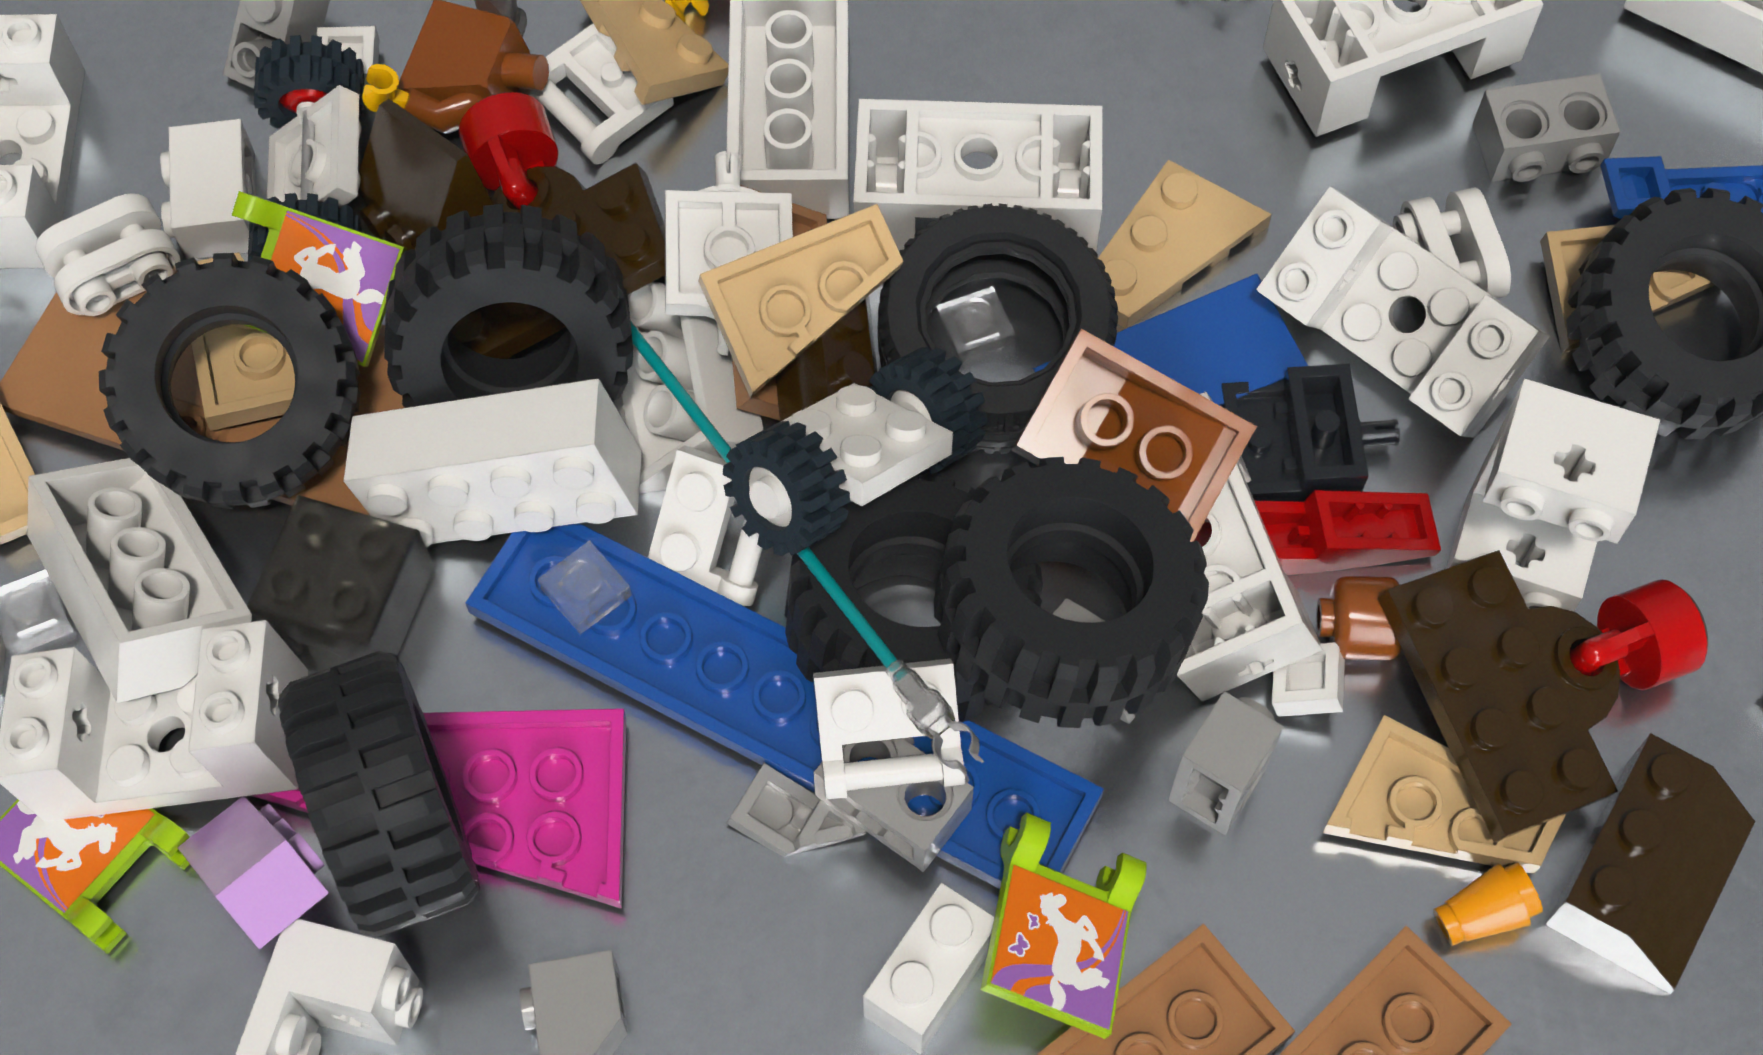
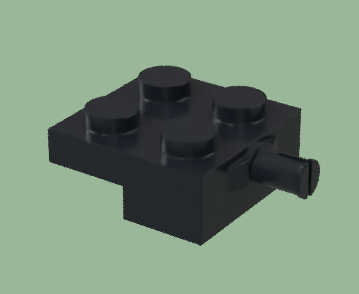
(1306, 433)

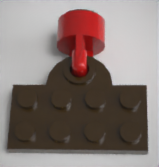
(517, 158)
(1529, 683)

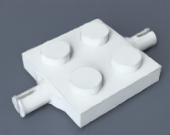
(715, 229)

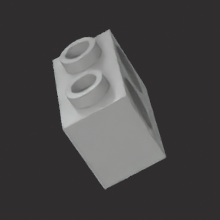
(1559, 127)
(1225, 761)
(885, 810)

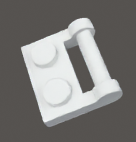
(592, 68)
(695, 525)
(864, 708)

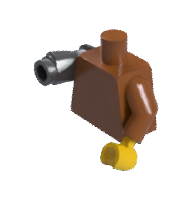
(459, 61)

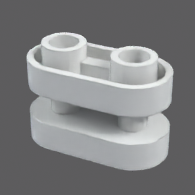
(1472, 234)
(106, 254)

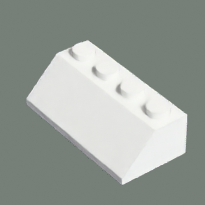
(649, 407)
(130, 573)

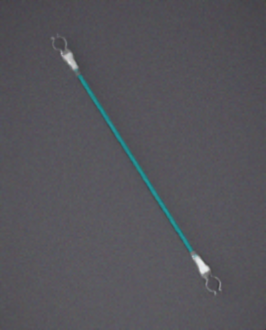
(924, 705)

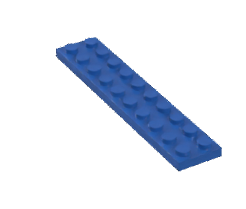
(741, 686)

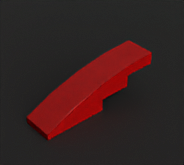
(1346, 530)

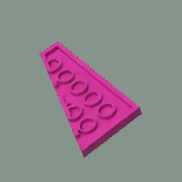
(535, 793)

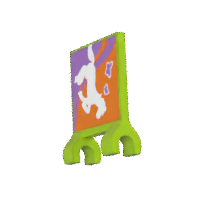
(335, 260)
(80, 859)
(1057, 938)

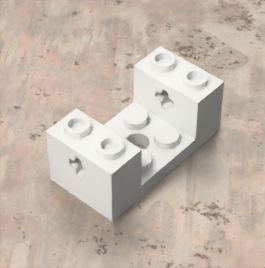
(1340, 48)
(39, 120)
(1042, 156)
(1353, 270)
(1553, 488)
(1252, 607)
(84, 755)
(333, 983)

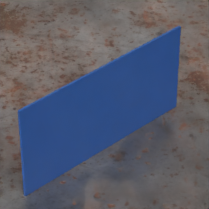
(1216, 341)

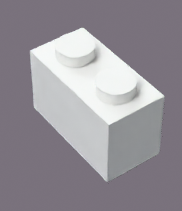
(204, 174)
(929, 969)

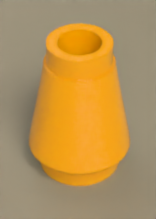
(1489, 905)

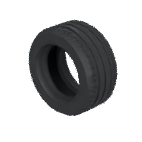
(1009, 246)

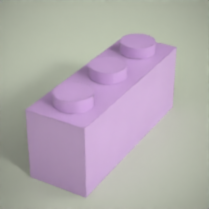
(256, 868)

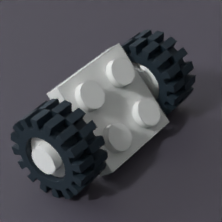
(853, 449)

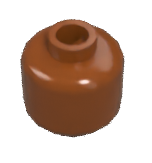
(1357, 620)

